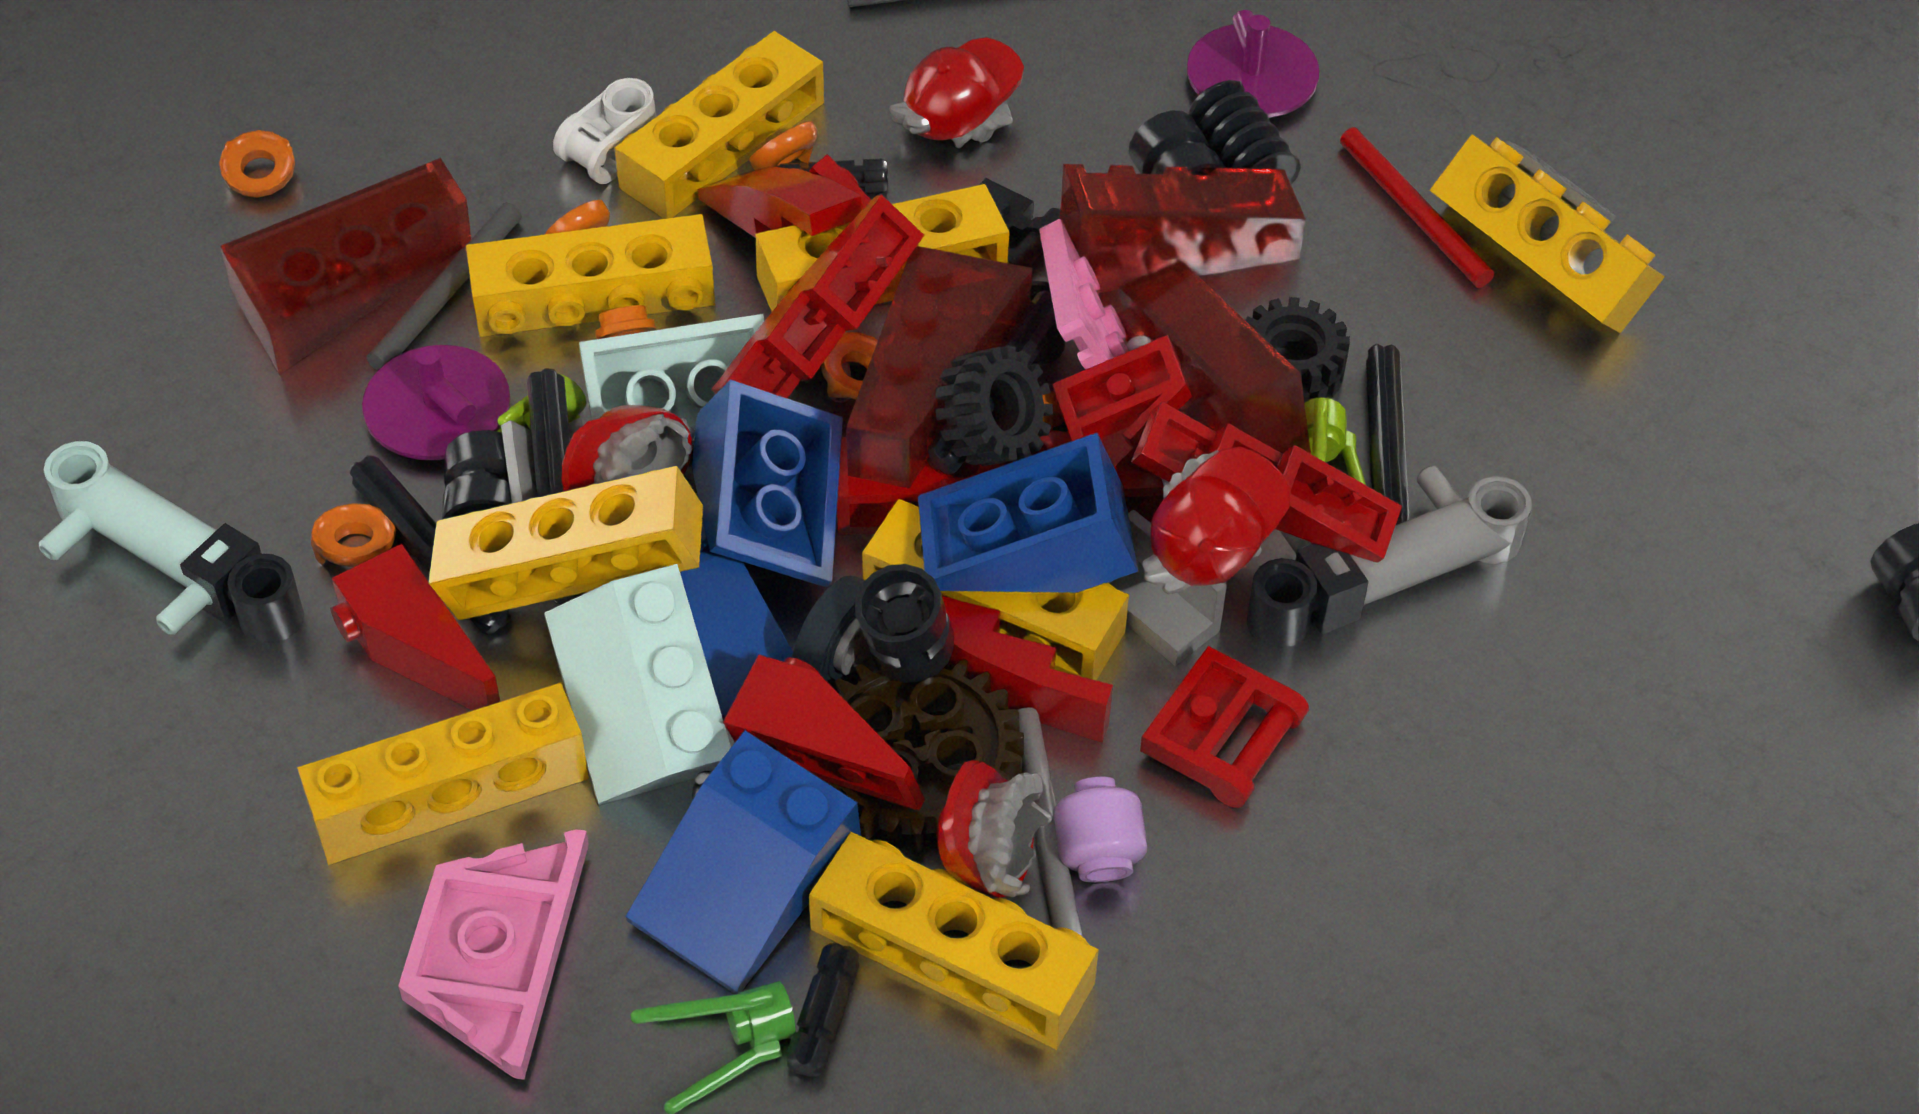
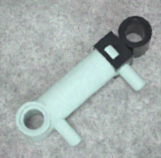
(218, 567)

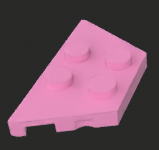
(1075, 300)
(493, 946)

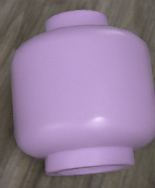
(1100, 830)

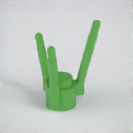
(754, 1016)

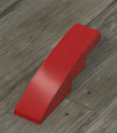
(782, 198)
(826, 301)
(1324, 501)
(1027, 673)

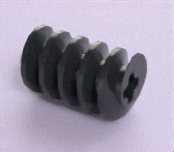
(1241, 130)

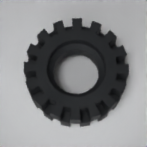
(1311, 332)
(969, 407)

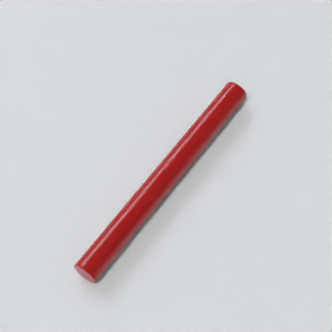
(1417, 208)

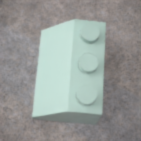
(663, 366)
(638, 684)

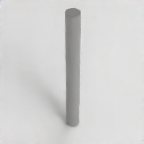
(1055, 874)

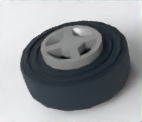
(831, 633)

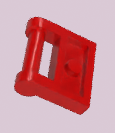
(1206, 713)

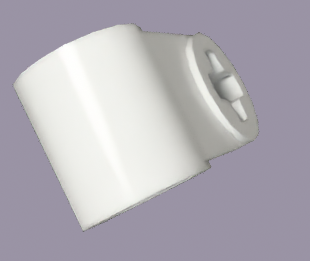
(604, 124)

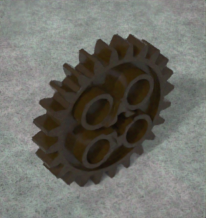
(973, 728)

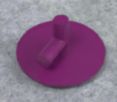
(1263, 57)
(432, 398)

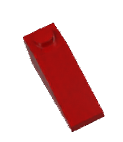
(410, 629)
(817, 729)

